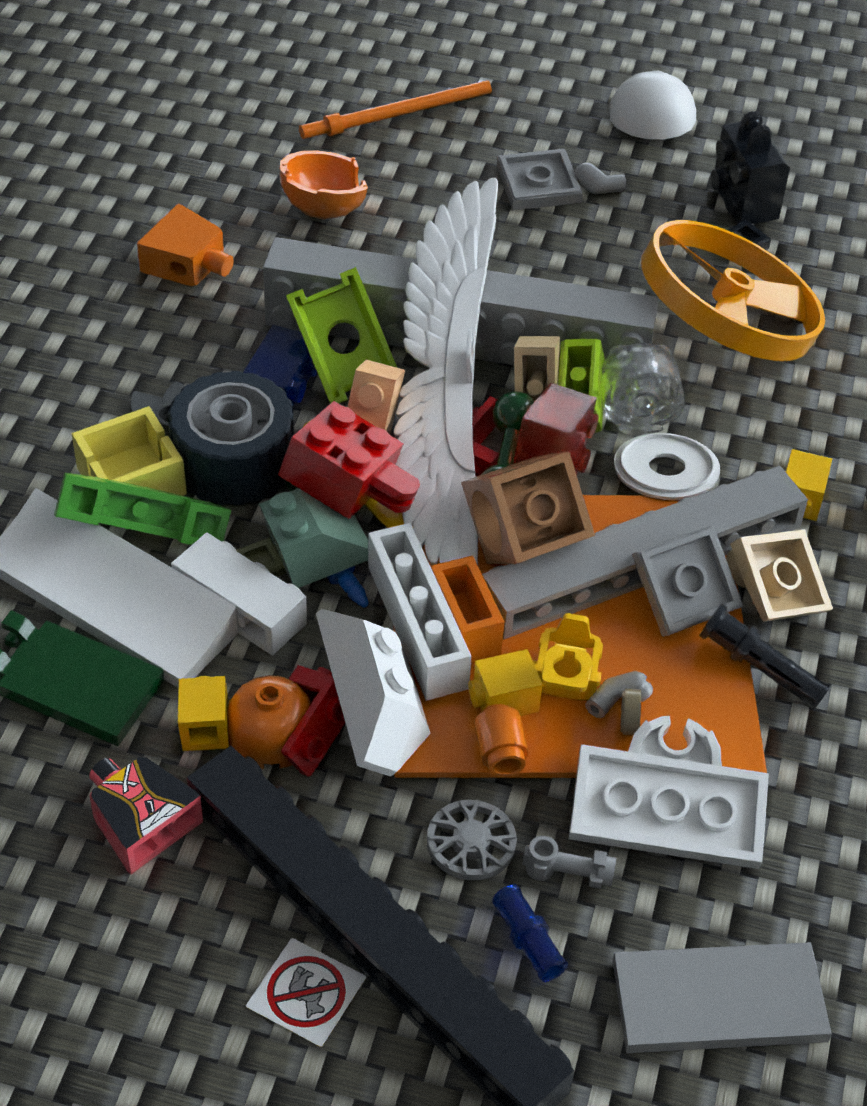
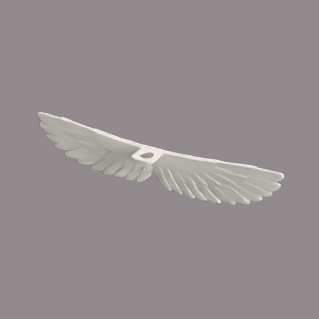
(438, 402)

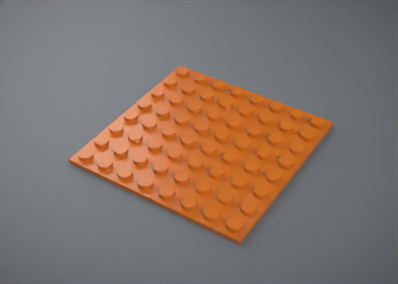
(687, 675)

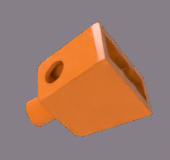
(183, 248)

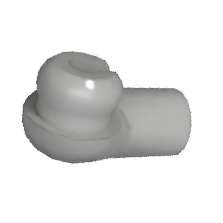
(597, 182)
(612, 689)

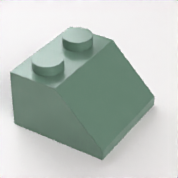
(312, 537)

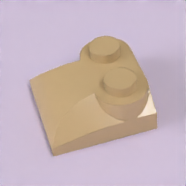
(779, 574)

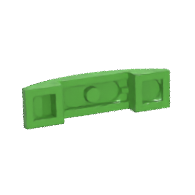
(139, 509)

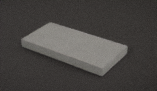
(720, 997)

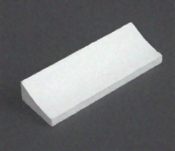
(115, 590)

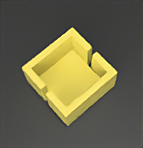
(131, 452)

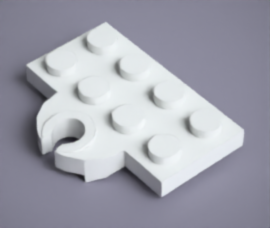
(670, 798)

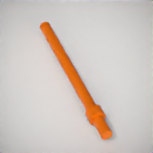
(336, 123)

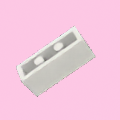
(266, 606)

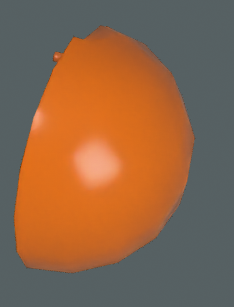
(322, 183)

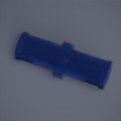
(529, 933)

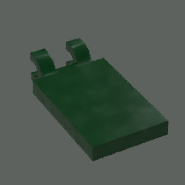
(75, 678)

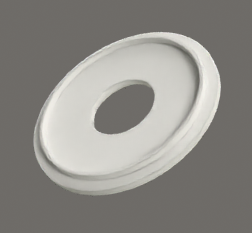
(633, 467)

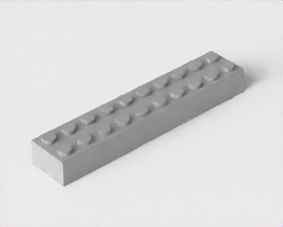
(508, 306)

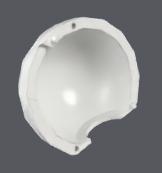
(653, 106)

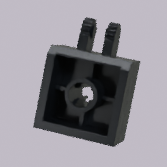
(750, 171)

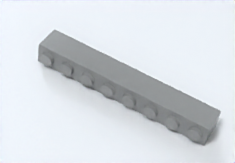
(604, 565)

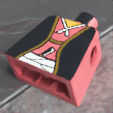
(141, 809)

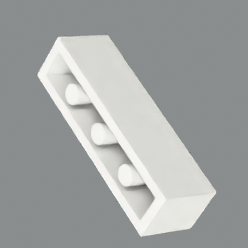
(419, 611)

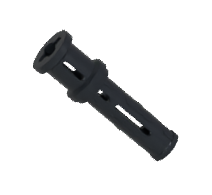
(745, 644)

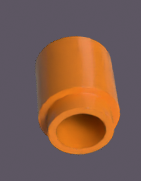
(501, 740)

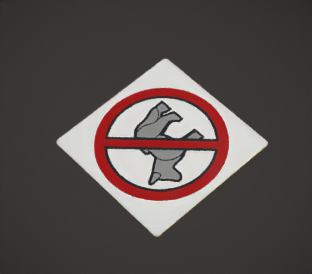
(306, 992)

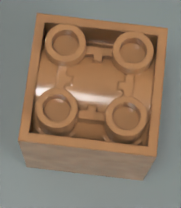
(528, 509)

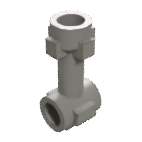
(543, 859)

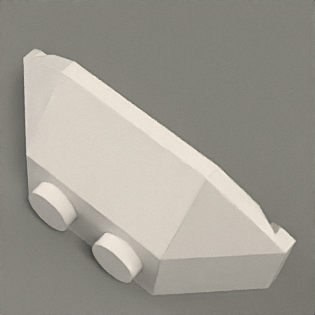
(374, 691)

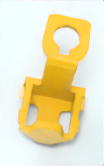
(567, 667)

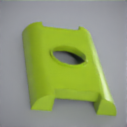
(324, 310)

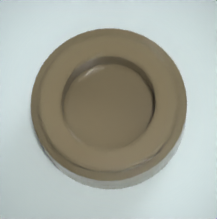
(630, 711)

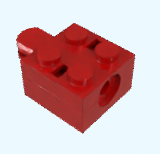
(348, 463)

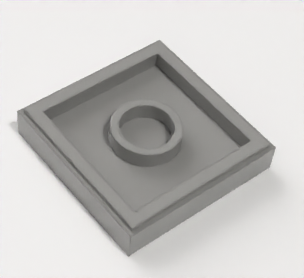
(539, 179)
(687, 580)

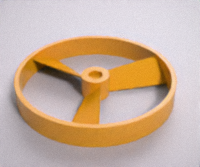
(779, 293)

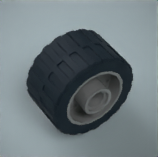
(231, 436)

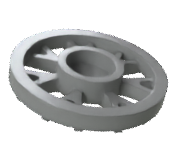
(471, 839)

